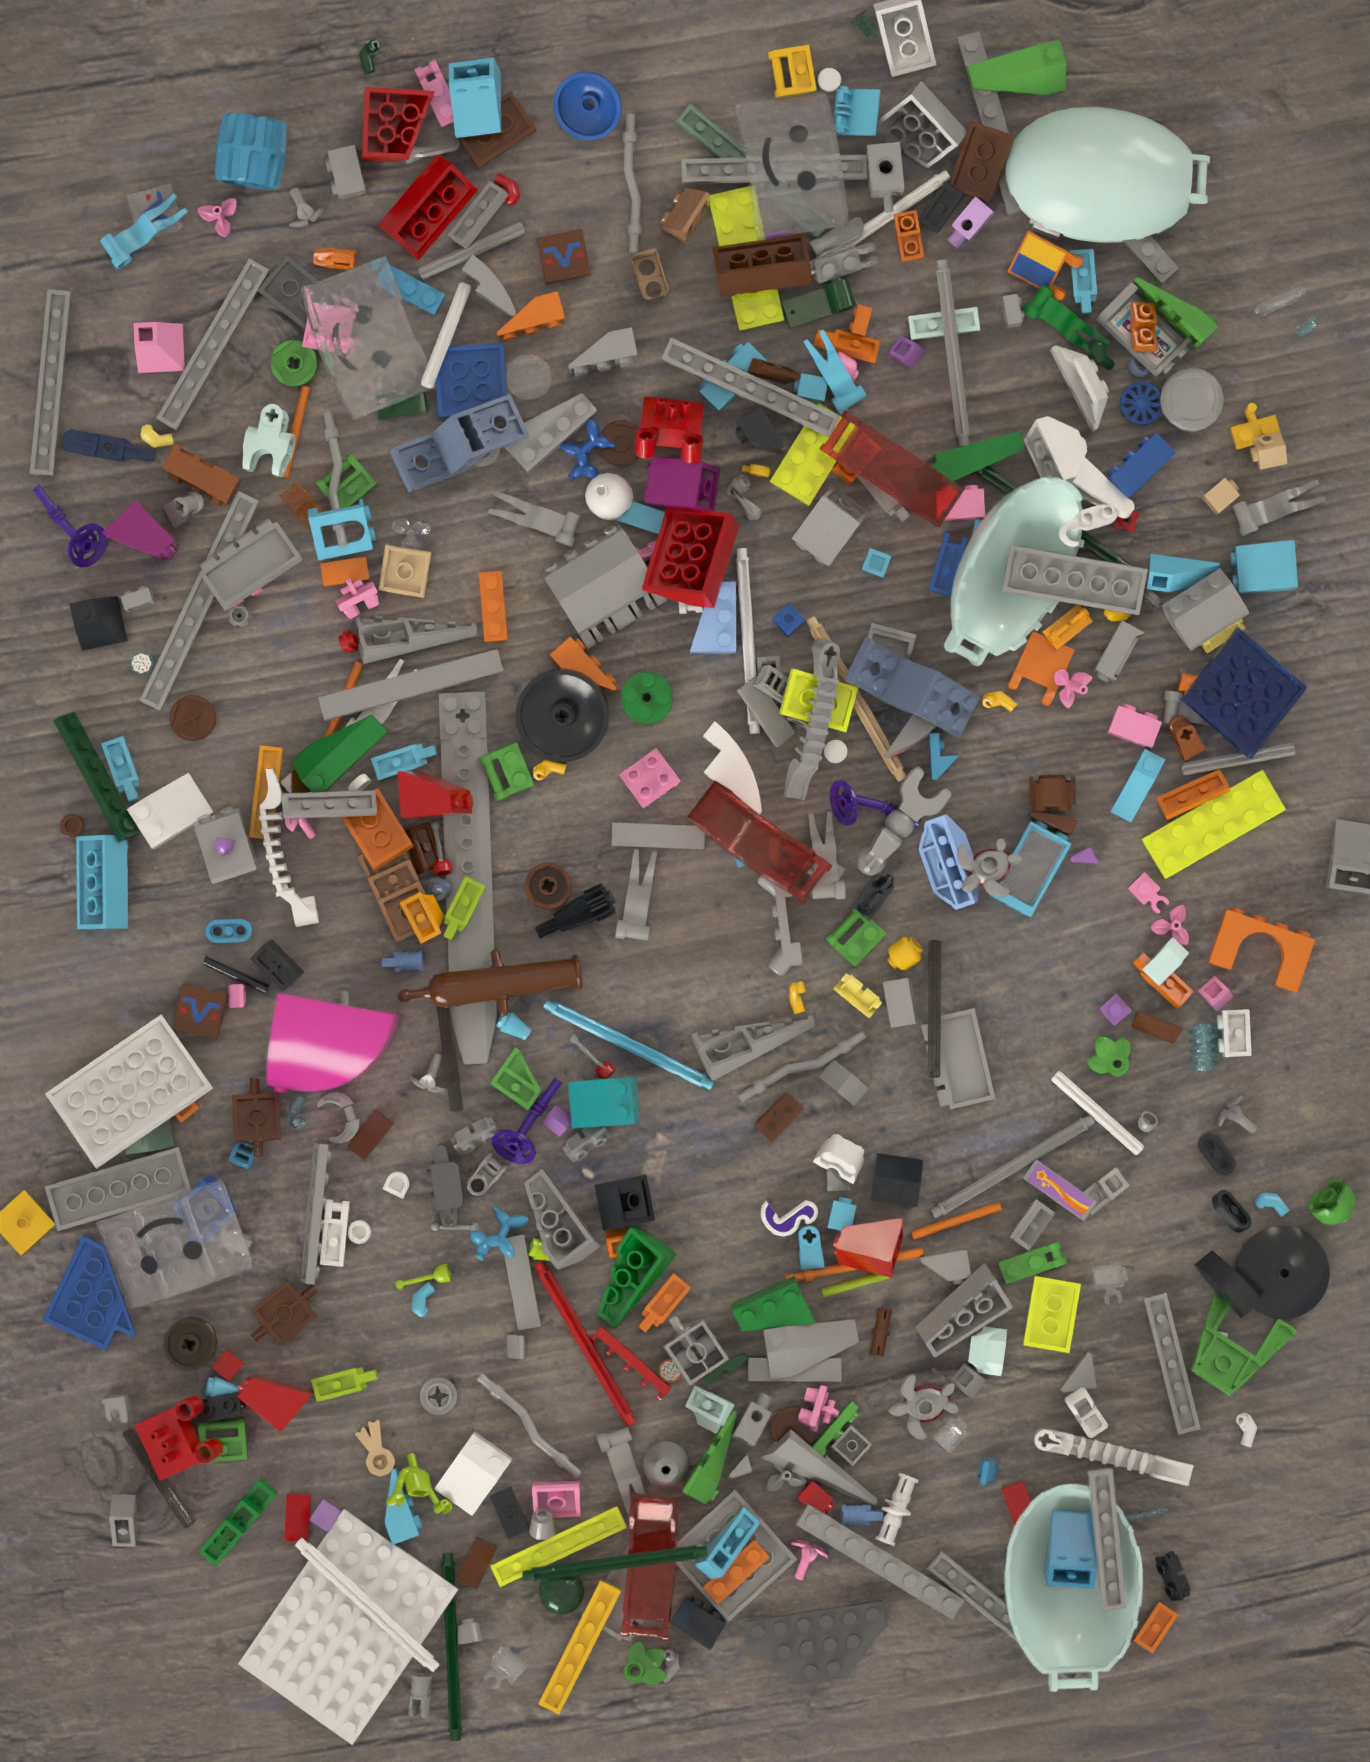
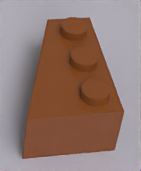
(201, 475)

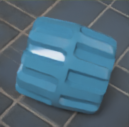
(251, 151)

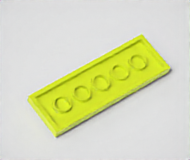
(734, 225)
(1213, 824)

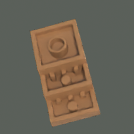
(391, 885)

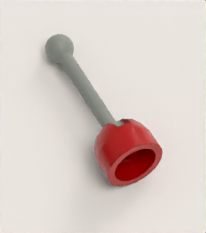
(442, 865)
(603, 1069)

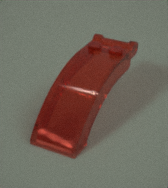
(894, 470)
(757, 841)
(650, 1588)

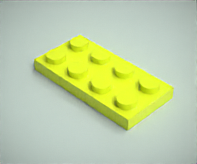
(805, 465)

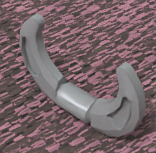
(342, 1101)

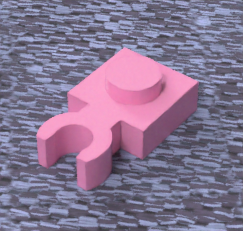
(1145, 890)

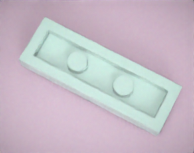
(931, 324)

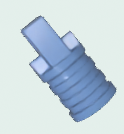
(405, 961)
(859, 1515)

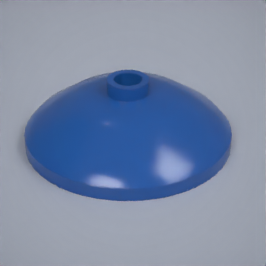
(578, 115)

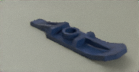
(93, 445)

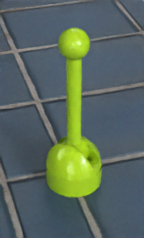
(441, 1274)

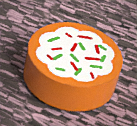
(668, 1371)

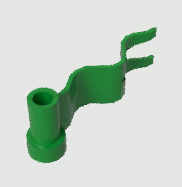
(1061, 318)

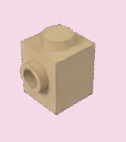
(1269, 451)

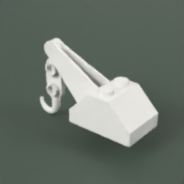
(1061, 454)

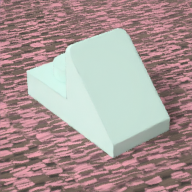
(1166, 961)

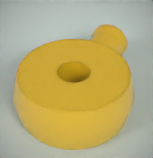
(757, 470)

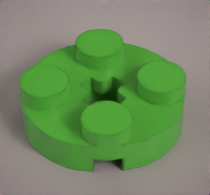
(280, 363)

